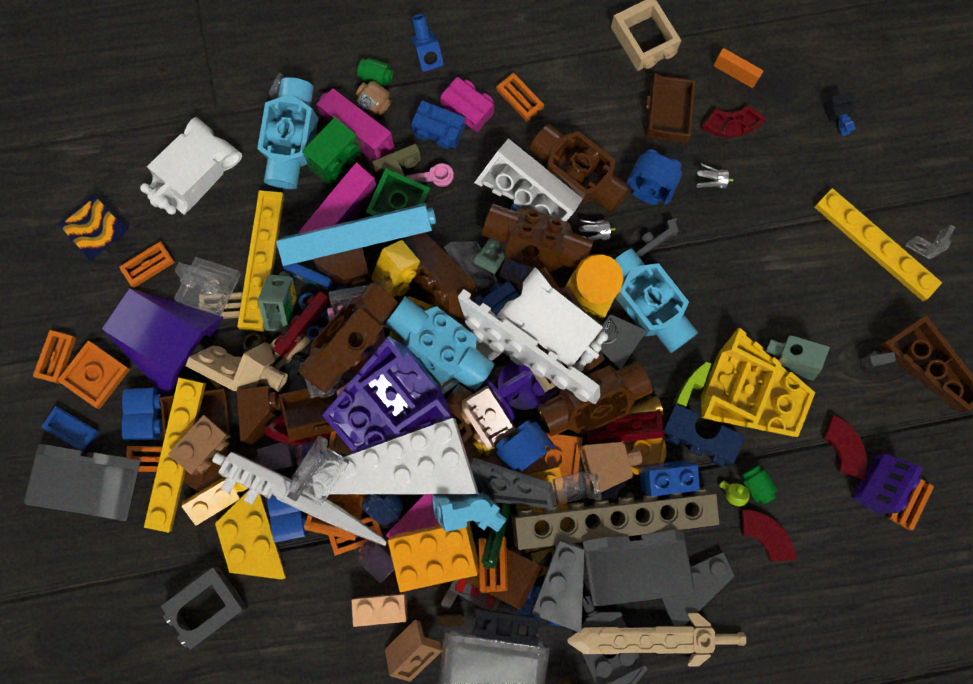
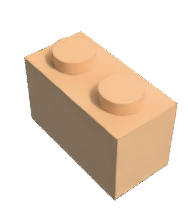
(379, 609)

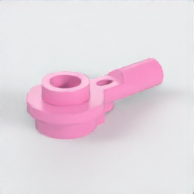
(439, 174)

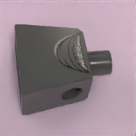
(621, 340)

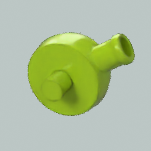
(735, 493)

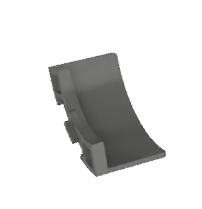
(81, 484)
(638, 570)

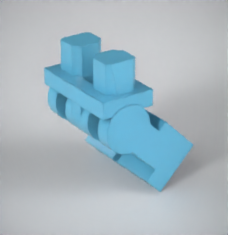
(456, 510)

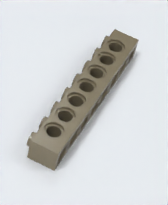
(703, 514)

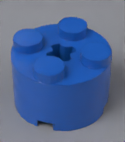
(655, 177)
(524, 447)

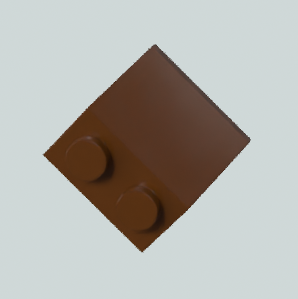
(346, 268)
(256, 411)

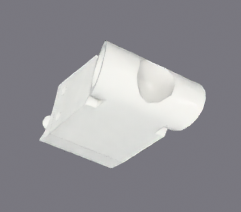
(189, 168)
(554, 322)

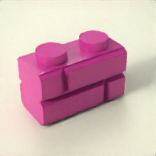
(466, 101)

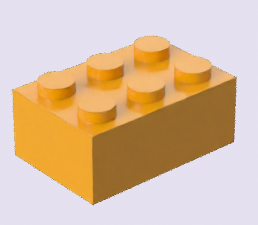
(433, 556)

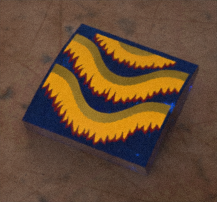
(92, 227)

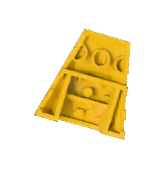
(754, 390)

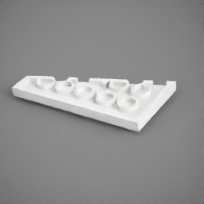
(521, 348)
(415, 463)

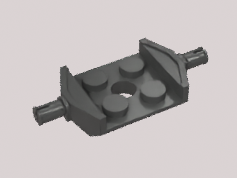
(621, 667)

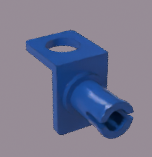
(425, 42)

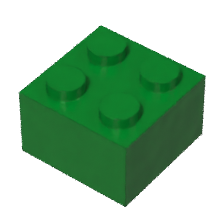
(332, 152)
(396, 193)

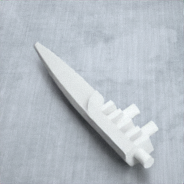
(268, 482)

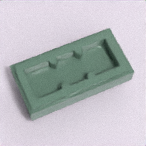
(490, 256)

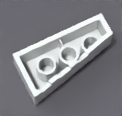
(528, 183)

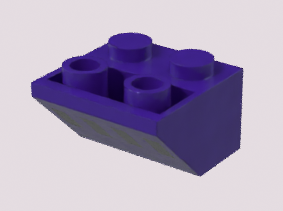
(888, 484)

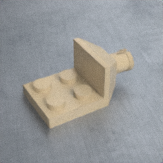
(238, 372)

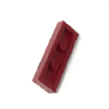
(300, 323)
(629, 428)

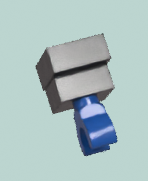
(840, 108)

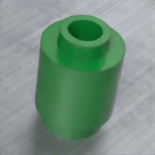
(375, 70)
(759, 485)

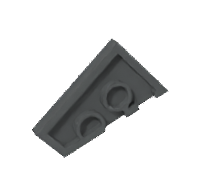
(511, 486)
(708, 579)
(562, 587)

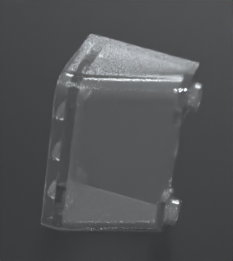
(491, 661)

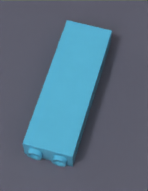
(356, 234)

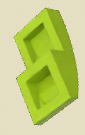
(695, 381)

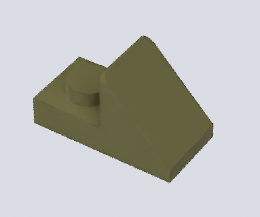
(396, 161)

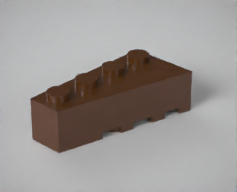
(439, 276)
(933, 362)

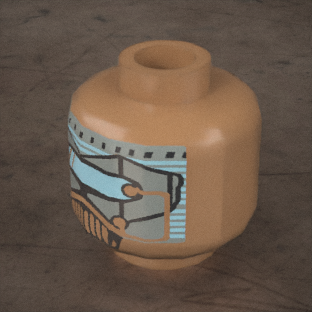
(373, 98)

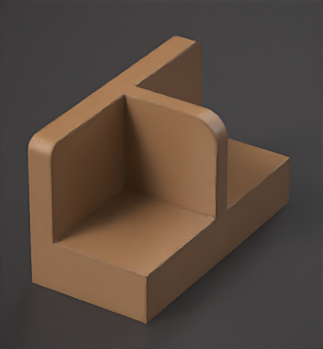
(411, 652)

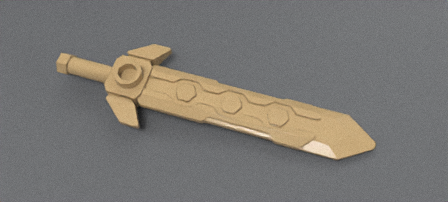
(659, 639)

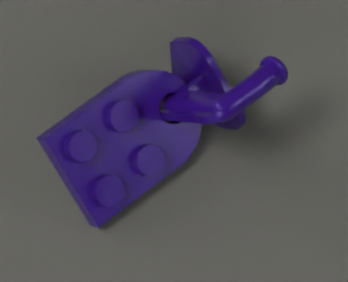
(518, 382)

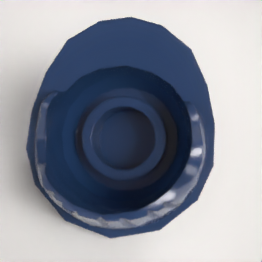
(383, 508)

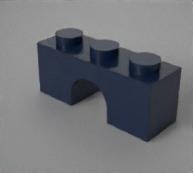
(721, 448)

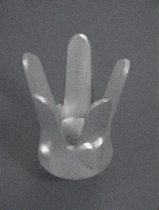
(720, 176)
(601, 227)

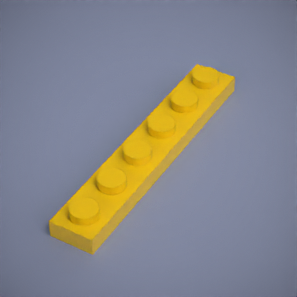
(878, 245)
(260, 257)
(169, 473)

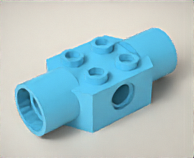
(285, 132)
(654, 301)
(440, 344)

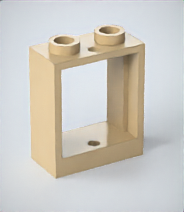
(635, 15)

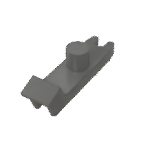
(652, 242)

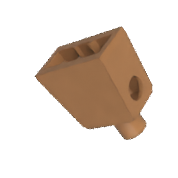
(609, 462)

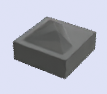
(877, 358)

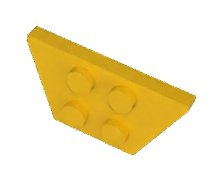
(249, 540)

